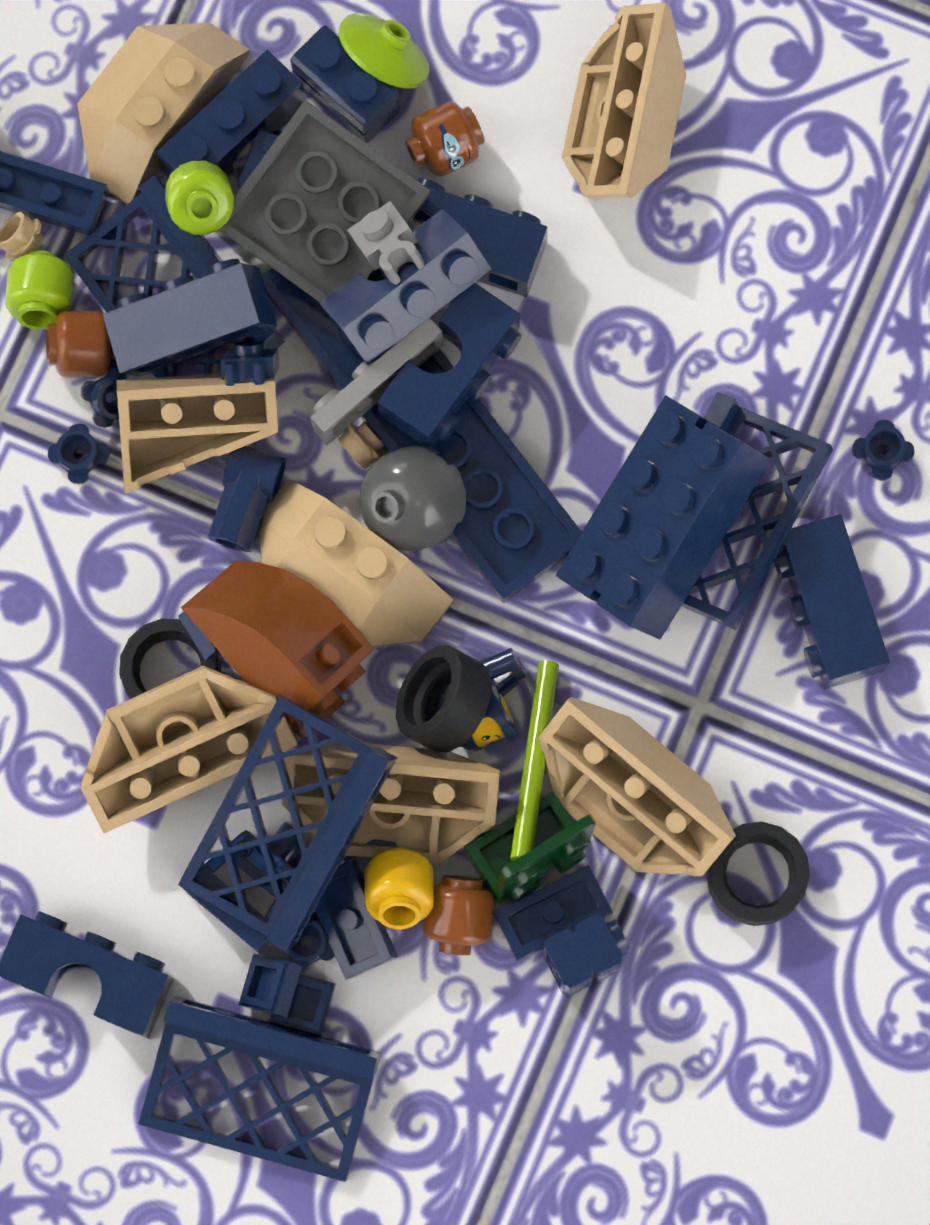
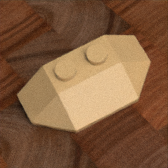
(149, 95)
(626, 105)
(352, 566)
(174, 744)
(635, 789)
(425, 805)

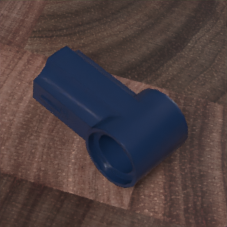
(249, 484)

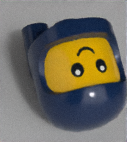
(505, 672)

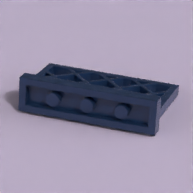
(192, 249)
(730, 417)
(327, 846)
(271, 1042)

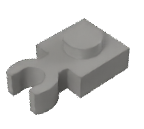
(386, 241)

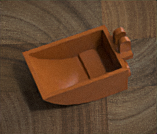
(281, 636)

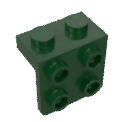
(556, 845)

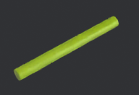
(534, 760)

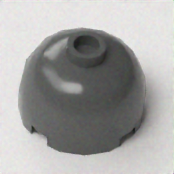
(412, 498)

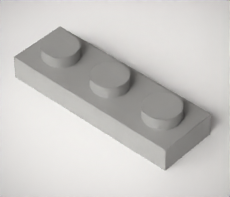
(370, 381)

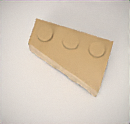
(188, 420)

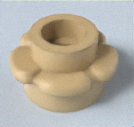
(20, 235)
(361, 444)

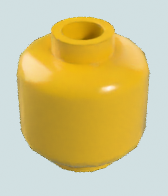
(399, 887)

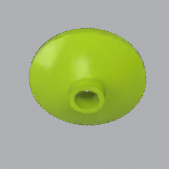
(384, 50)

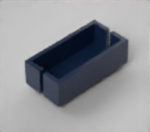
(662, 518)

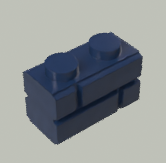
(343, 86)
(585, 954)

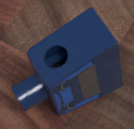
(250, 866)

